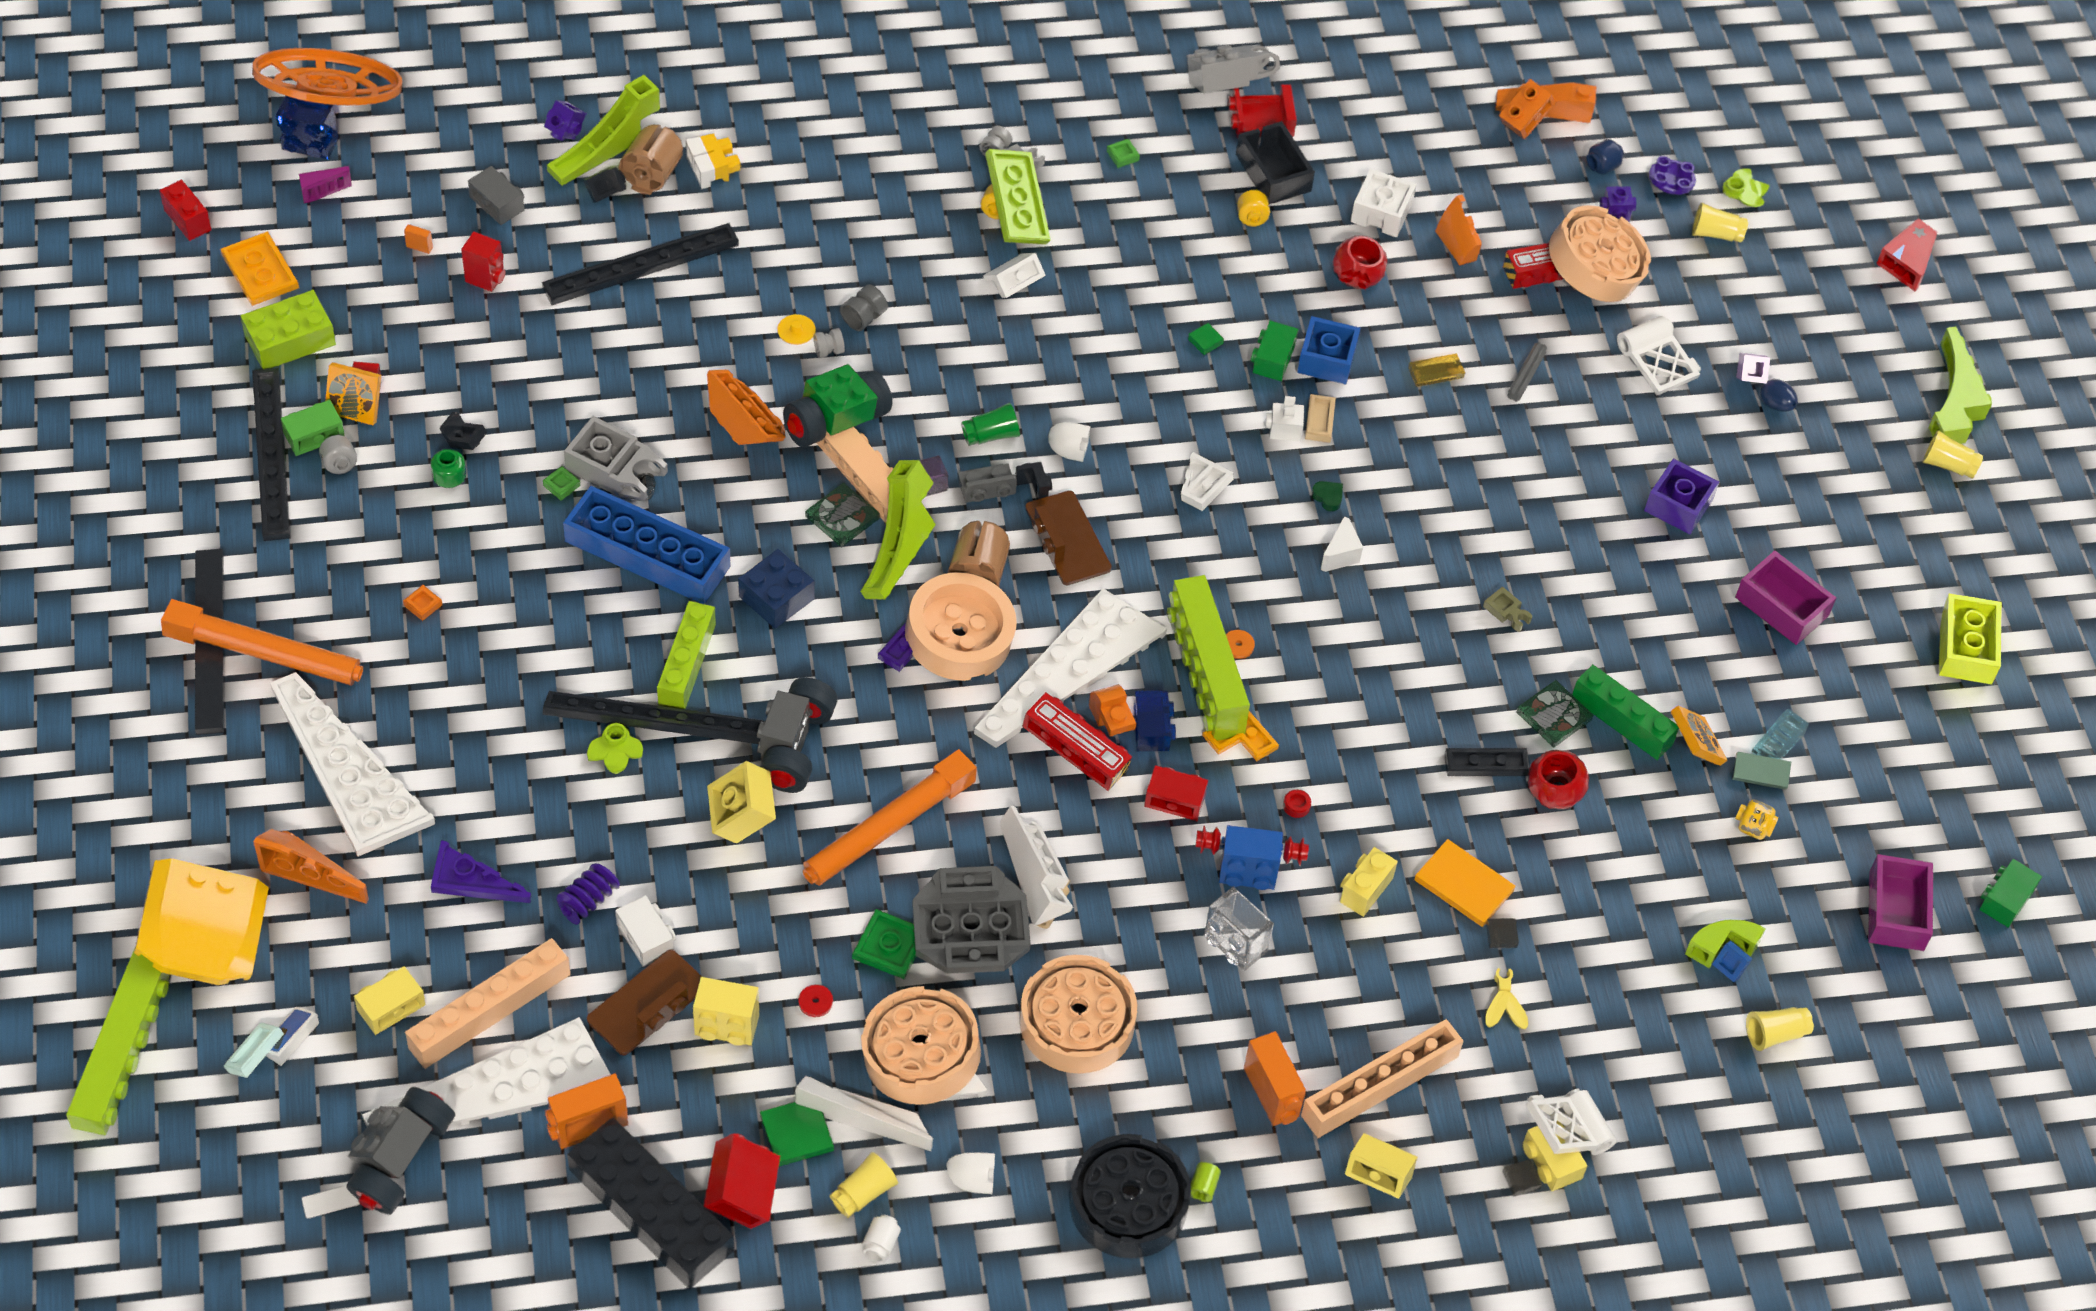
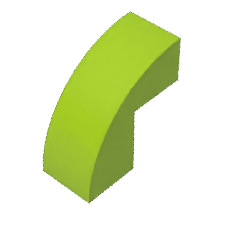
(1711, 939)

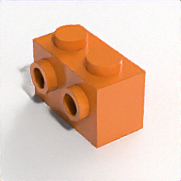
(1526, 108)

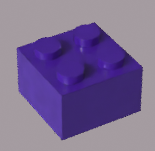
(1681, 496)

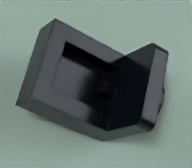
(605, 183)
(462, 434)
(1034, 474)

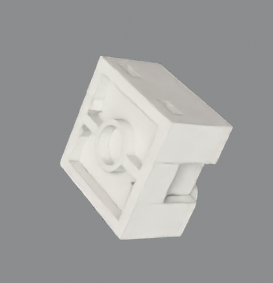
(1383, 202)

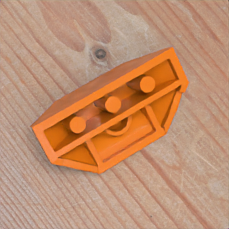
(741, 410)

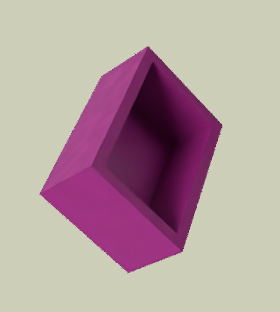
(1785, 597)
(1900, 902)

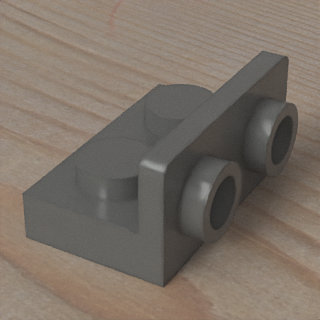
(987, 483)

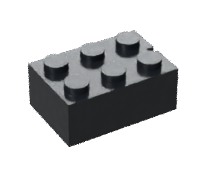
(1278, 165)

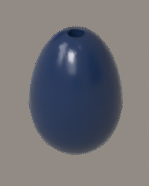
(1779, 395)

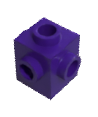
(564, 120)
(1618, 202)

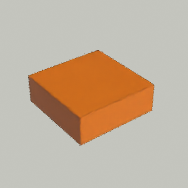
(418, 239)
(422, 602)

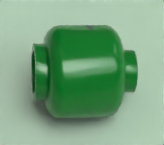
(448, 468)

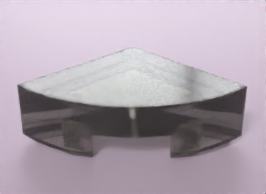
(649, 482)

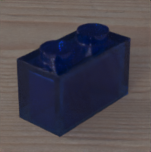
(1152, 720)

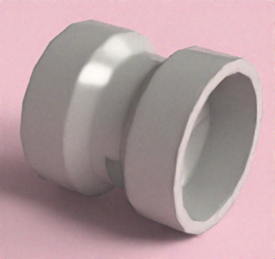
(997, 138)
(829, 343)

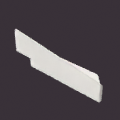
(1036, 868)
(863, 1113)

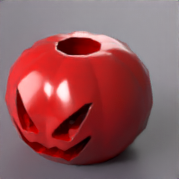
(1360, 262)
(1558, 767)

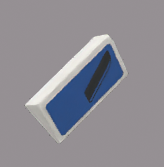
(295, 1029)

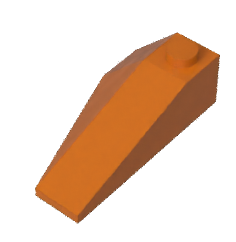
(1572, 100)
(297, 861)

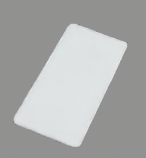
(328, 1202)

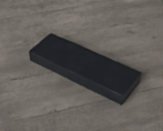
(1487, 762)

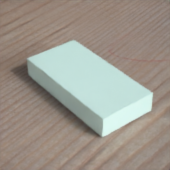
(253, 1050)

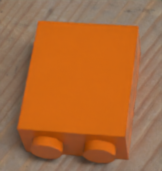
(1274, 1079)

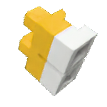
(709, 160)

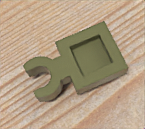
(1506, 606)

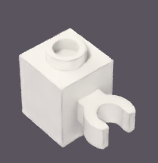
(1286, 420)

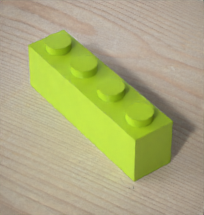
(686, 655)

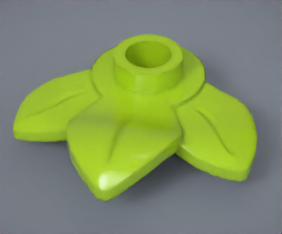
(1745, 189)
(615, 751)

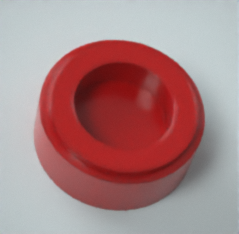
(1297, 803)

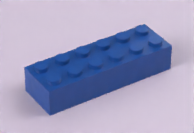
(647, 544)

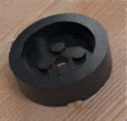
(1120, 1222)

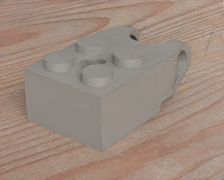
(1229, 67)
(612, 459)

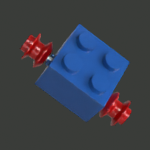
(1251, 855)

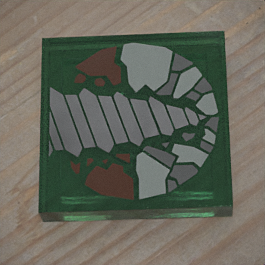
(842, 514)
(1554, 713)

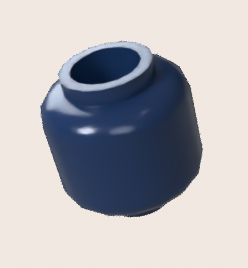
(1605, 156)

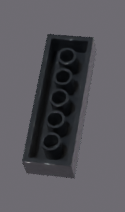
(651, 1203)

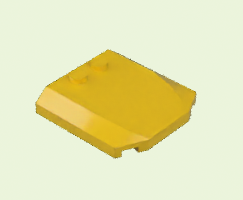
(201, 922)

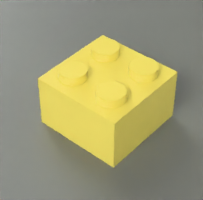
(741, 802)
(726, 1011)

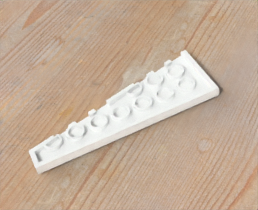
(1084, 652)
(358, 786)
(520, 1076)

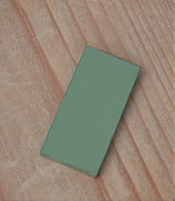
(1761, 770)

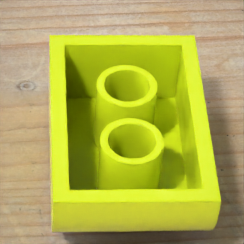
(1970, 639)

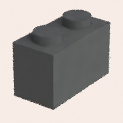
(496, 195)

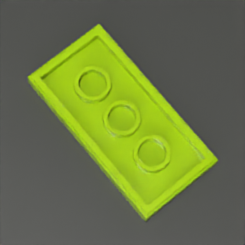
(1017, 196)

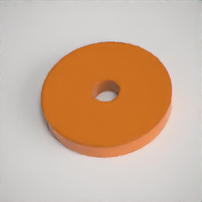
(1246, 641)

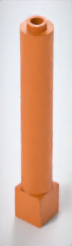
(189, 624)
(947, 780)

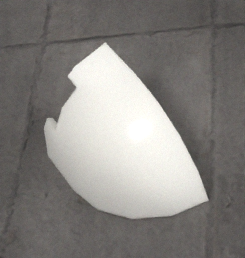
(1069, 440)
(972, 1171)

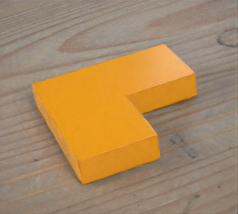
(1255, 740)

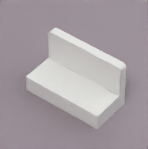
(1016, 274)

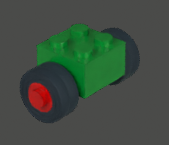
(835, 404)

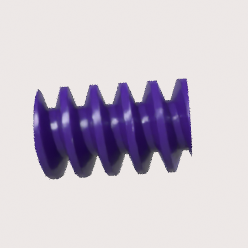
(585, 890)

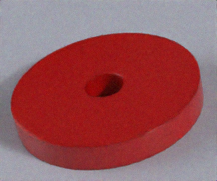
(817, 1009)

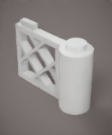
(1645, 341)
(1582, 1118)

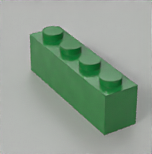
(1625, 712)

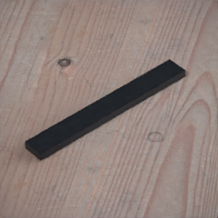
(640, 264)
(271, 455)
(208, 657)
(652, 717)

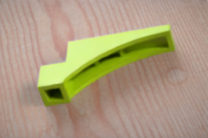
(611, 134)
(1966, 394)
(905, 529)

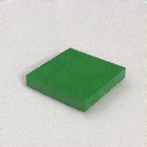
(887, 944)
(796, 1132)

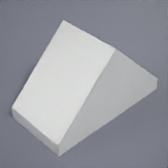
(1343, 549)

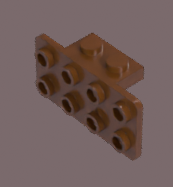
(1068, 538)
(646, 1002)

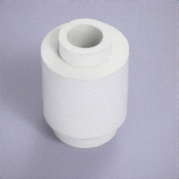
(880, 1238)

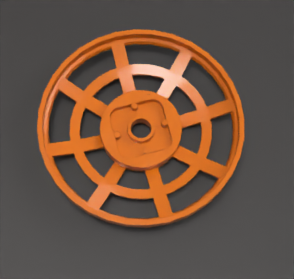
(324, 84)

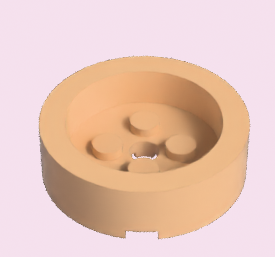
(1598, 271)
(954, 603)
(1073, 1040)
(919, 1070)

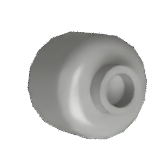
(338, 452)

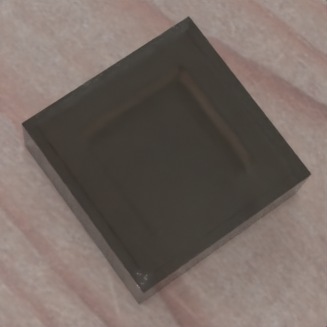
(1502, 933)
(1522, 1177)

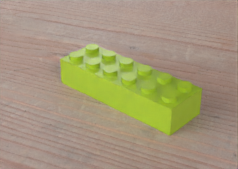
(1208, 658)

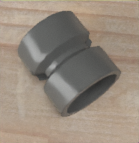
(864, 307)

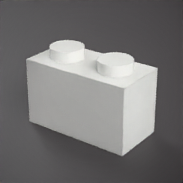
(645, 930)

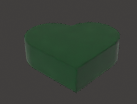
(1328, 494)

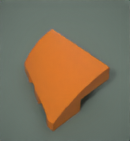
(1459, 232)

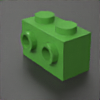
(311, 426)

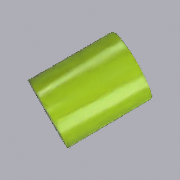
(1204, 1181)

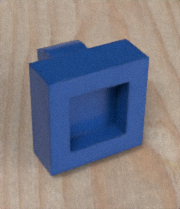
(1732, 961)

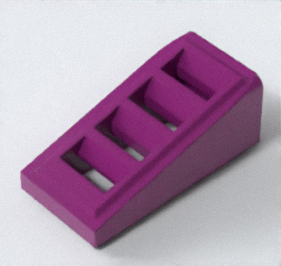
(318, 184)

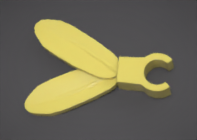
(1506, 1001)

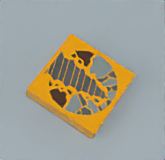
(353, 392)
(1698, 735)

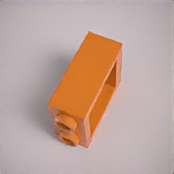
(584, 1109)

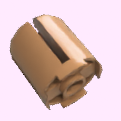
(651, 158)
(981, 551)

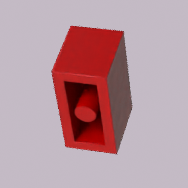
(185, 210)
(483, 261)
(1176, 793)

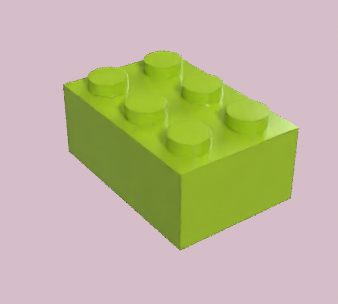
(288, 330)

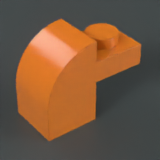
(1112, 710)

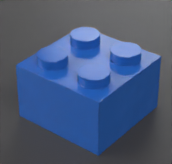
(1328, 350)

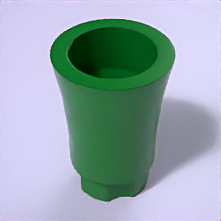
(991, 426)

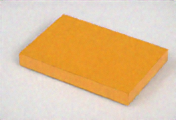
(259, 268)
(1464, 882)

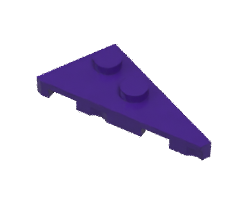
(463, 876)

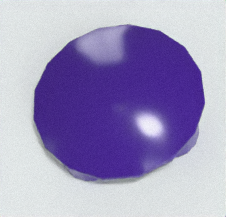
(1672, 175)

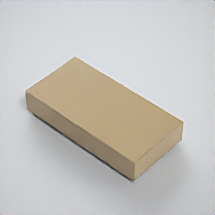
(1320, 418)

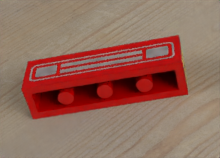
(1530, 266)
(1077, 741)

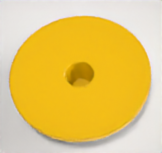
(796, 329)

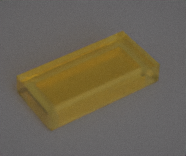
(1436, 370)

